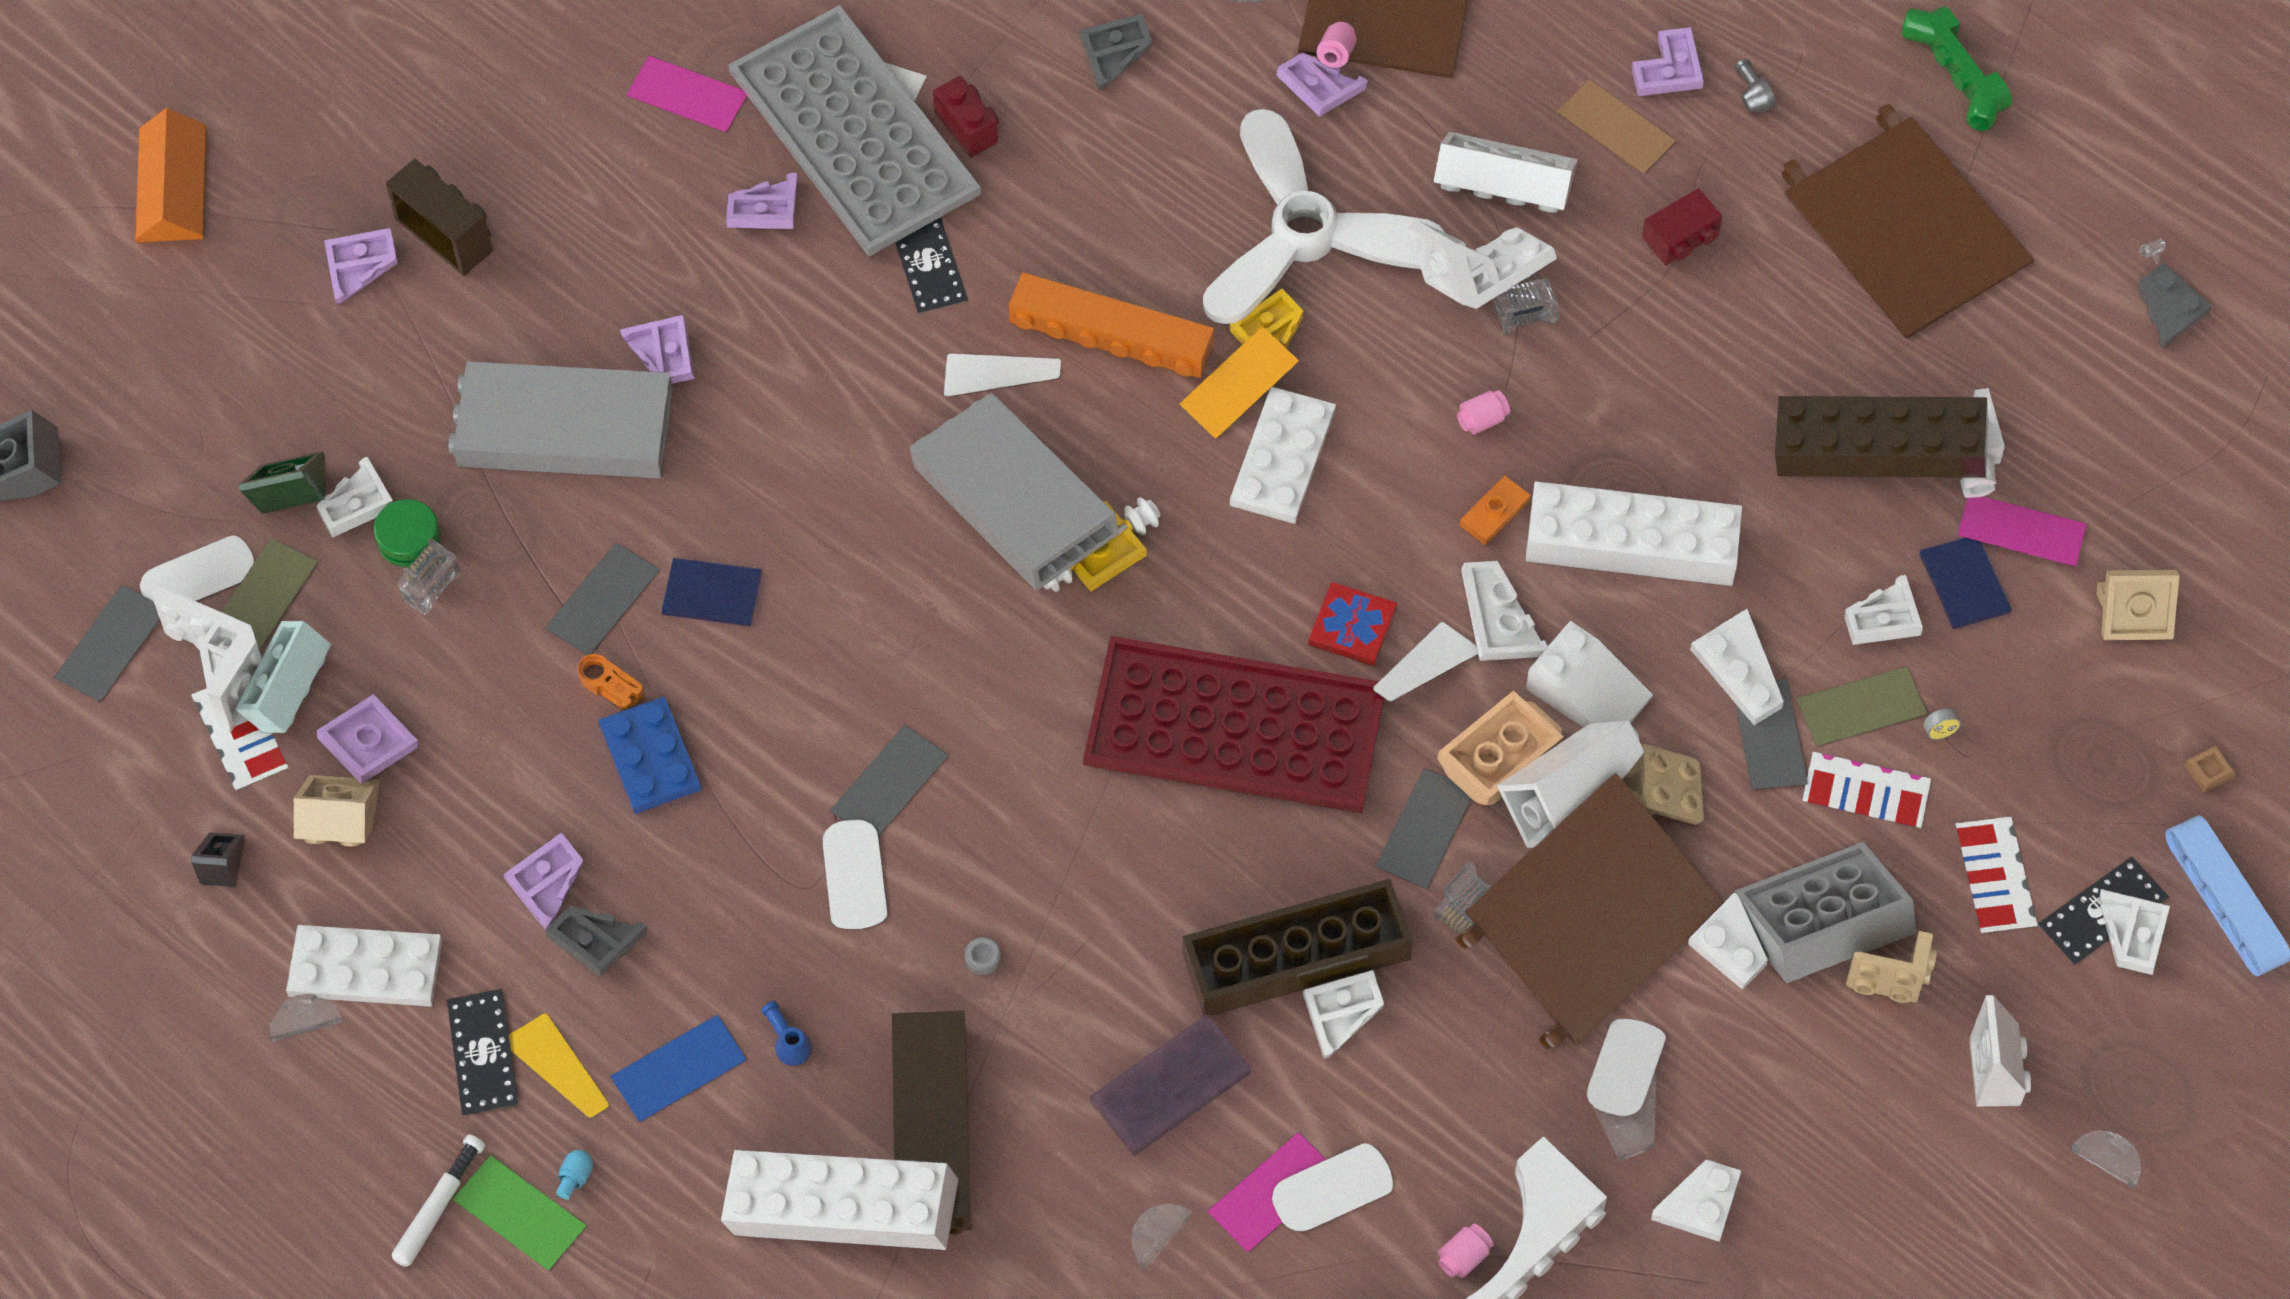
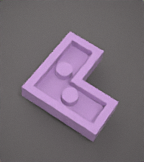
(1676, 69)

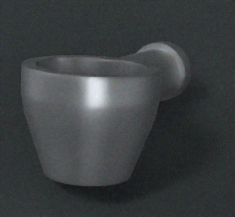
(1758, 95)

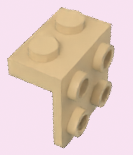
(1667, 784)
(1893, 977)

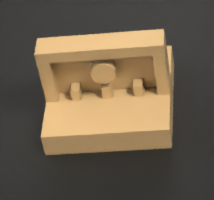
(2138, 604)

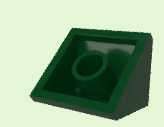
(286, 483)

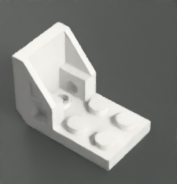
(1477, 274)
(225, 647)

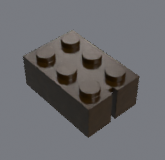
(440, 216)

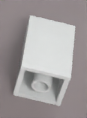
(1566, 775)

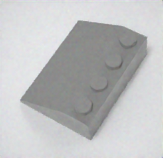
(1827, 911)

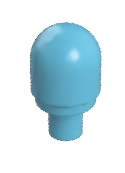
(574, 1172)

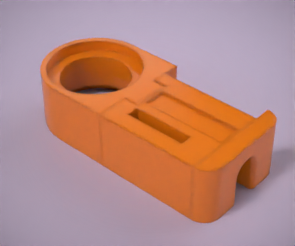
(612, 684)

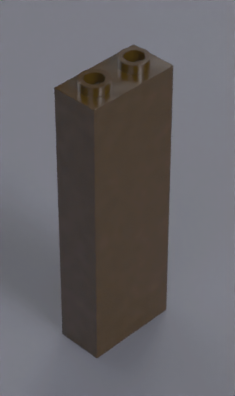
(933, 1097)

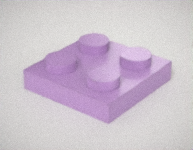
(367, 739)

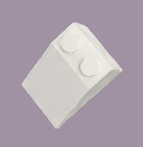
(1586, 680)
(1998, 1057)

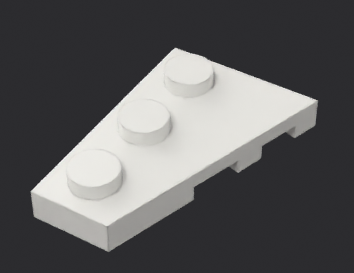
(1496, 616)
(1740, 666)

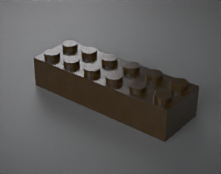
(1882, 436)
(1297, 947)

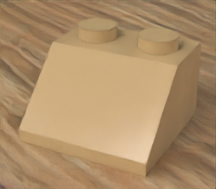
(335, 810)

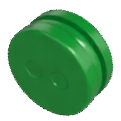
(404, 531)

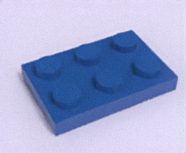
(649, 755)

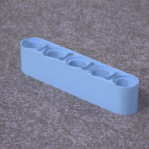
(2228, 895)

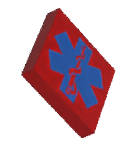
(1352, 623)

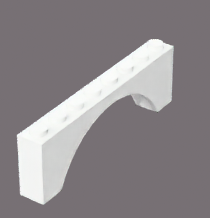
(1556, 1208)

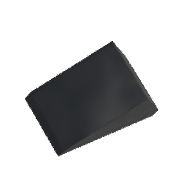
(218, 859)

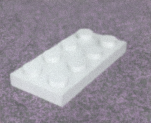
(1282, 455)
(365, 965)

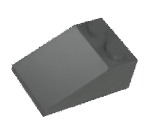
(28, 456)

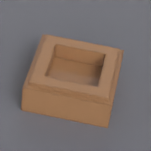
(2209, 769)

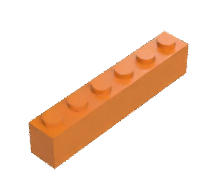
(1111, 325)

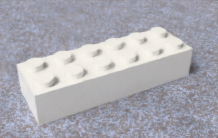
(1633, 533)
(840, 1199)

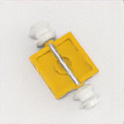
(1117, 553)

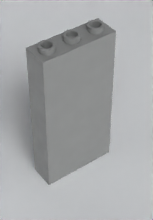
(561, 419)
(1014, 491)

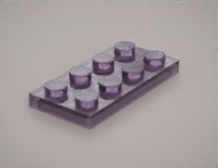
(1170, 1085)

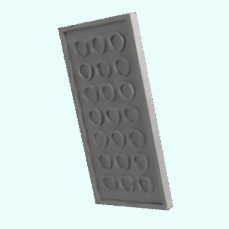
(854, 130)

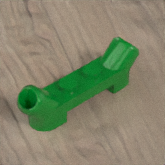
(1940, 30)

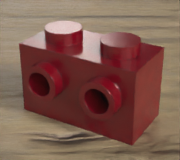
(966, 116)
(1682, 227)

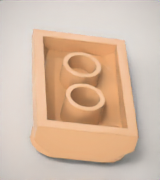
(1498, 747)

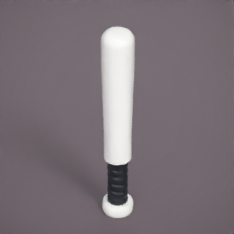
(429, 1214)

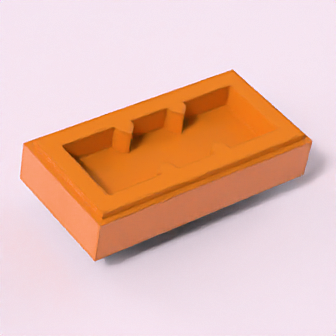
(1495, 510)

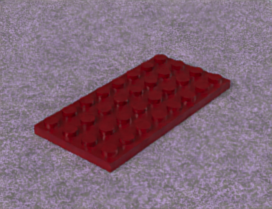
(1235, 724)

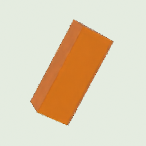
(171, 178)

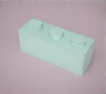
(283, 677)

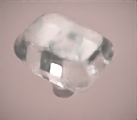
(2153, 249)

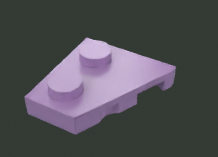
(1318, 84)
(764, 205)
(359, 260)
(663, 347)
(546, 878)

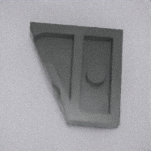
(1115, 47)
(2171, 303)
(594, 938)

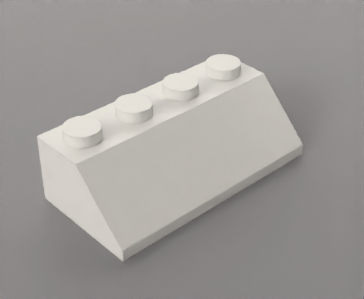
(1505, 171)

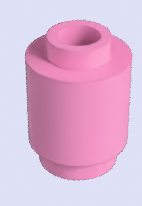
(1337, 45)
(1483, 411)
(1465, 1251)

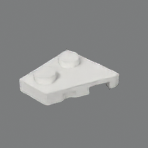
(354, 500)
(1884, 615)
(2134, 929)
(1731, 943)
(1342, 1009)
(1700, 1201)

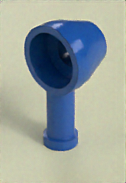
(788, 1054)

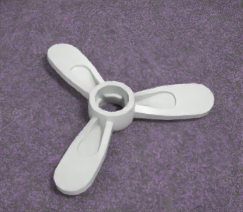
(1280, 167)

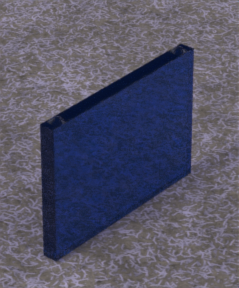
(1965, 582)
(711, 592)

